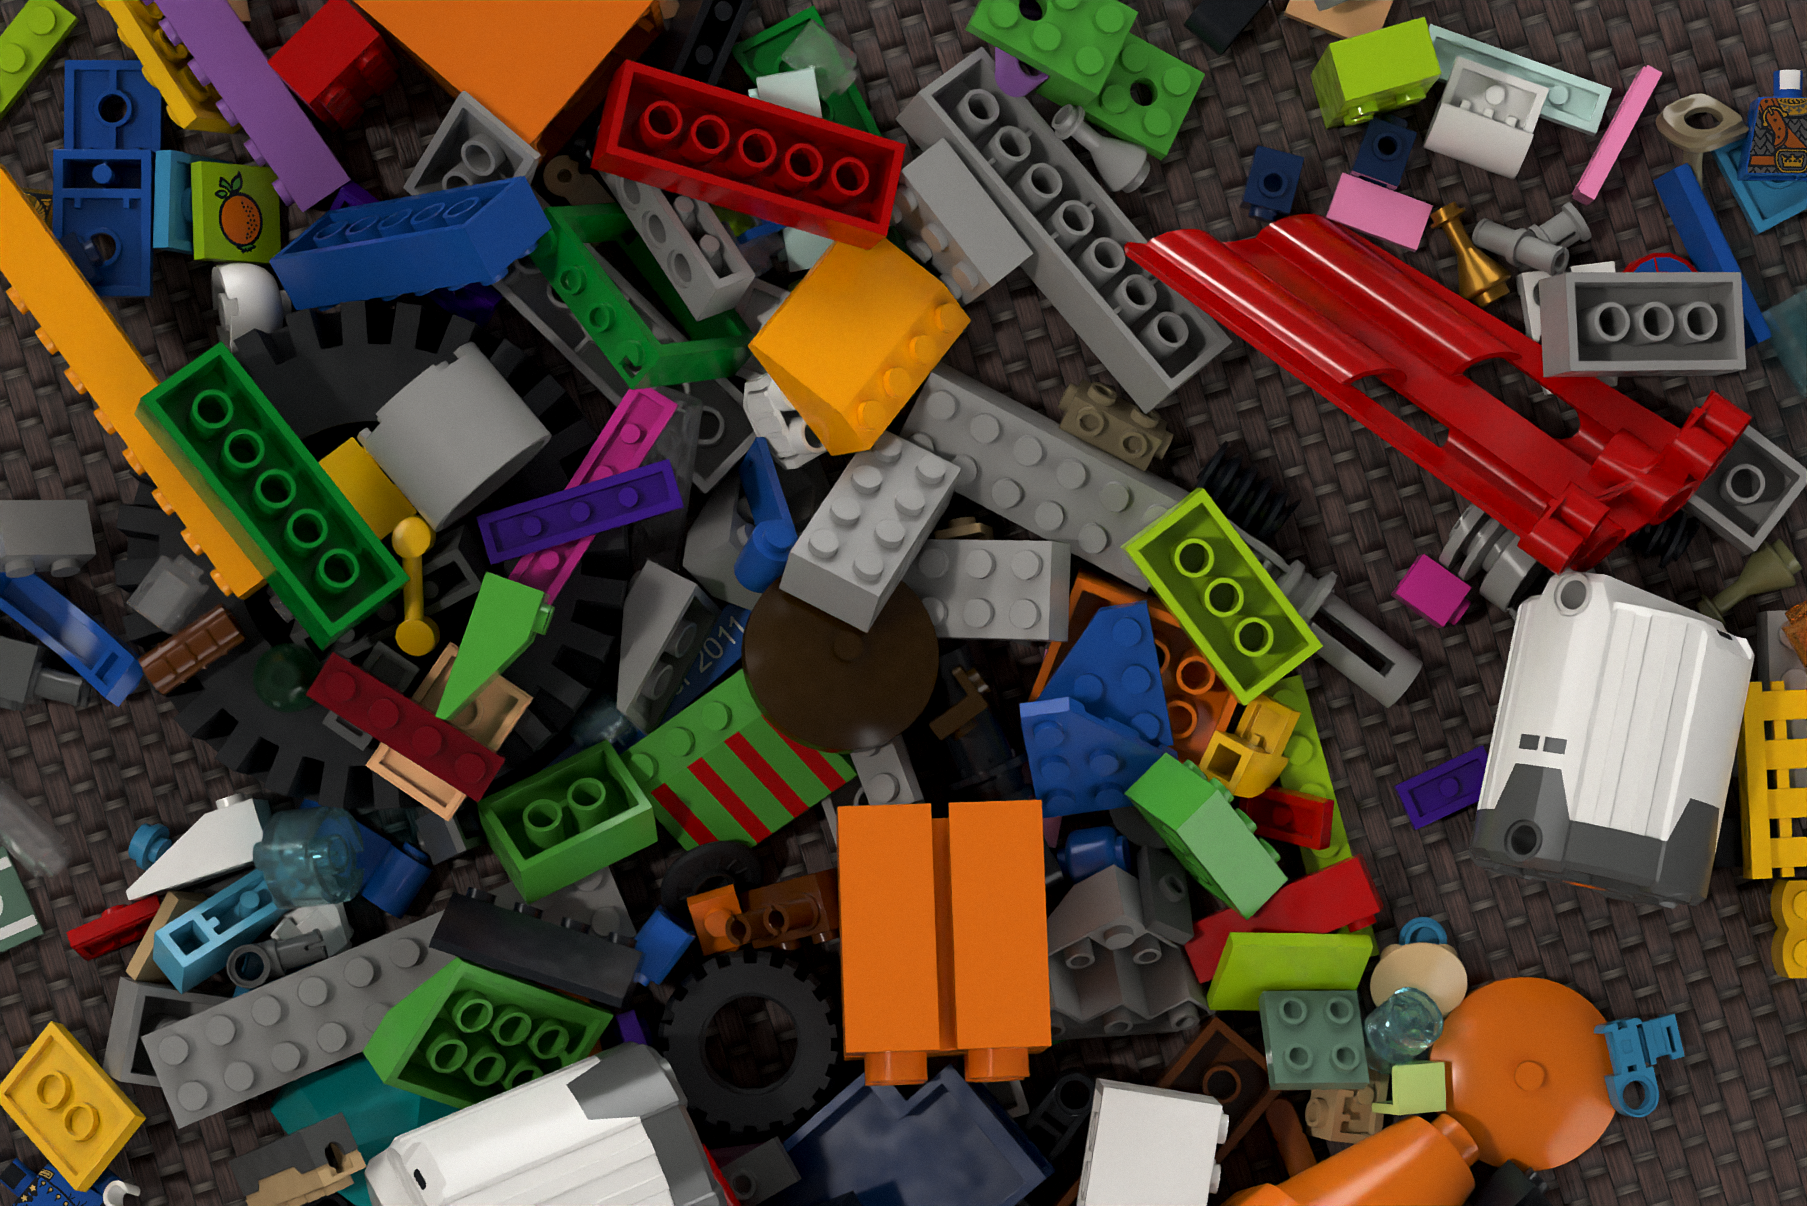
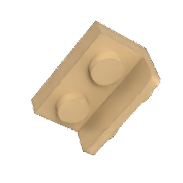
(1347, 1113)

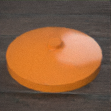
(1526, 1072)

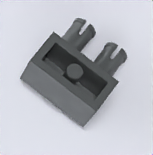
(30, 677)

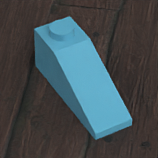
(206, 935)

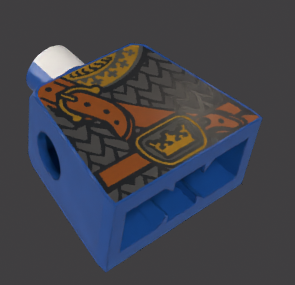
(1777, 133)

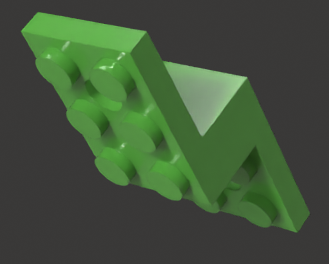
(1094, 63)

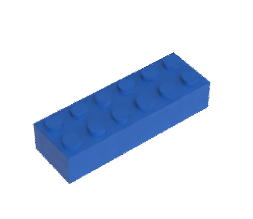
(412, 244)

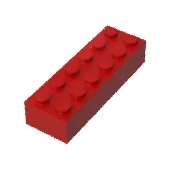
(748, 155)

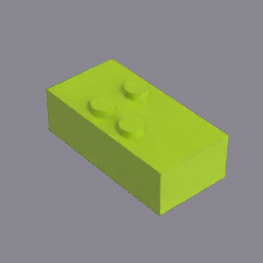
(1375, 73)
(1221, 596)

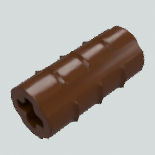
(192, 649)

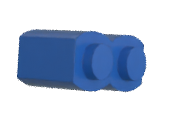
(664, 942)

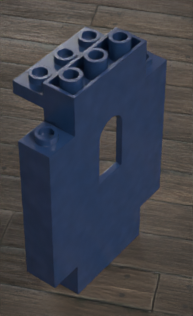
(914, 1148)

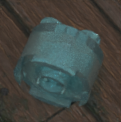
(310, 857)

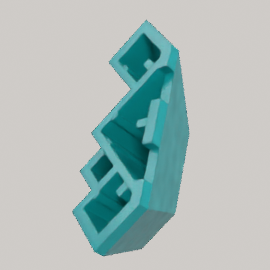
(371, 1109)

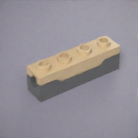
(300, 1165)

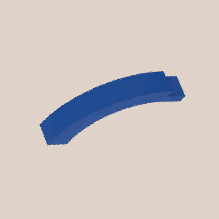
(72, 634)

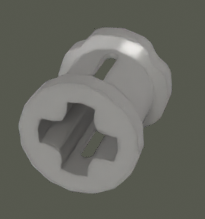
(1563, 228)

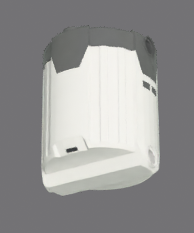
(1612, 743)
(575, 1137)

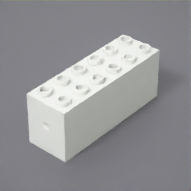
(1151, 1147)

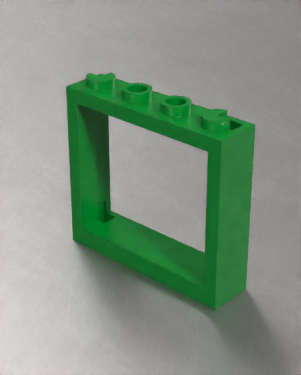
(718, 341)

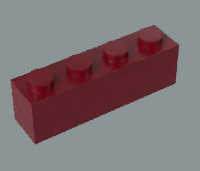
(406, 726)

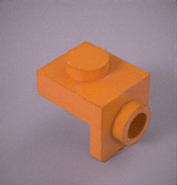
(709, 915)

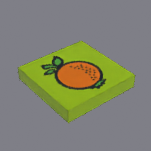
(234, 213)

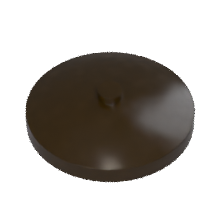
(833, 681)

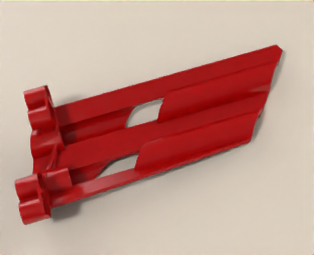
(1349, 310)

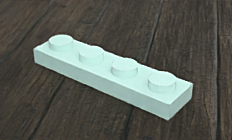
(1570, 99)

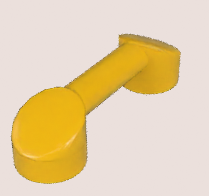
(411, 540)

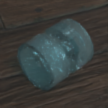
(1400, 1029)

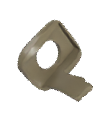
(1694, 141)

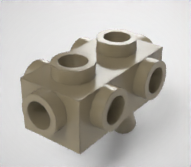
(1113, 424)

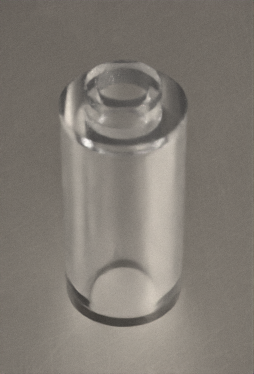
(30, 835)

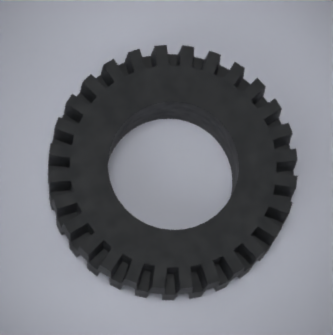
(328, 384)

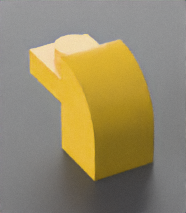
(1253, 754)

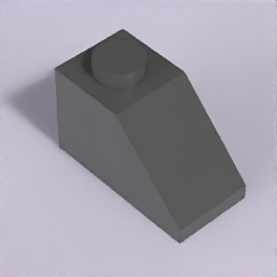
(451, 839)

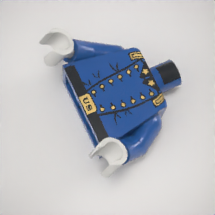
(52, 1189)

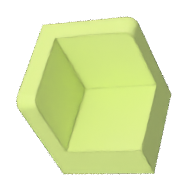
(1415, 1089)

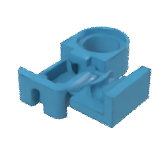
(1630, 1050)

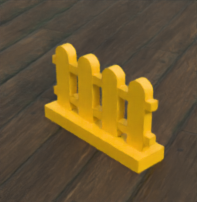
(1757, 801)

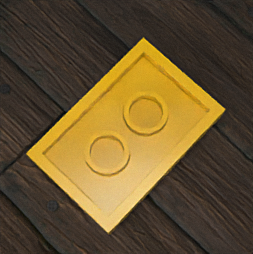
(69, 1106)

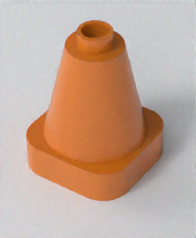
(1395, 1167)

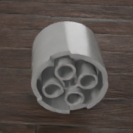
(454, 437)

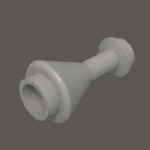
(1118, 162)

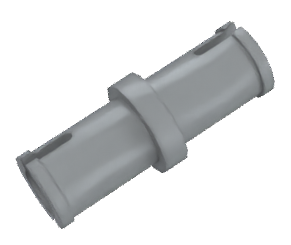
(1520, 247)

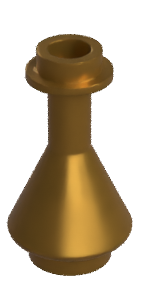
(1478, 275)

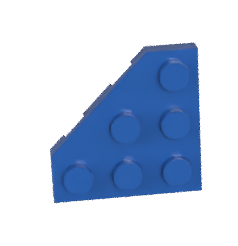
(1117, 673)
(1080, 759)

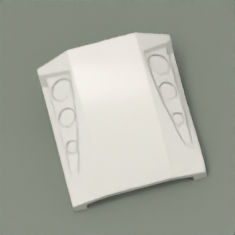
(777, 420)

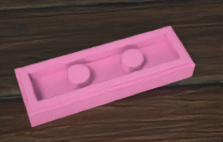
(1616, 135)

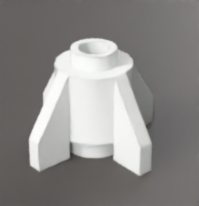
(330, 921)

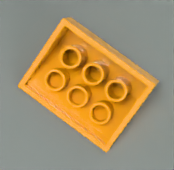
(858, 341)

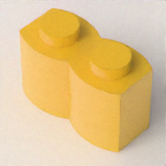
(1790, 917)

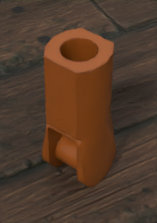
(1289, 1136)

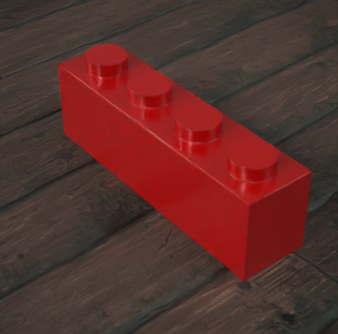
(1309, 904)

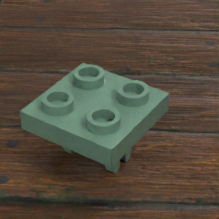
(1313, 1040)

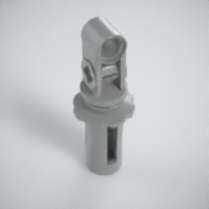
(1310, 595)

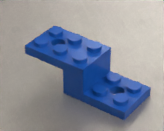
(108, 169)

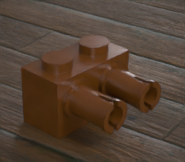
(787, 912)

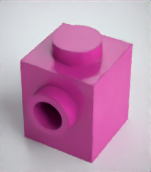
(1433, 592)

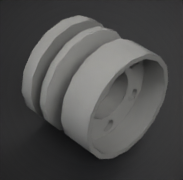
(1495, 550)

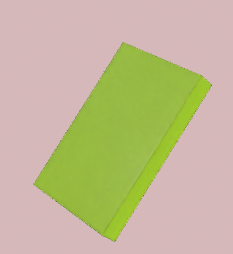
(1285, 963)

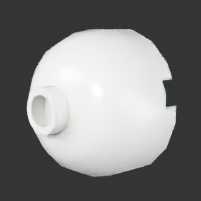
(246, 300)

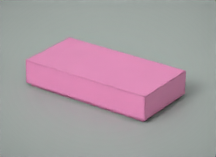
(1379, 212)

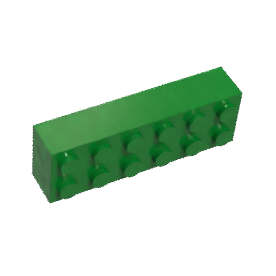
(271, 495)

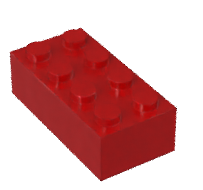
(336, 64)

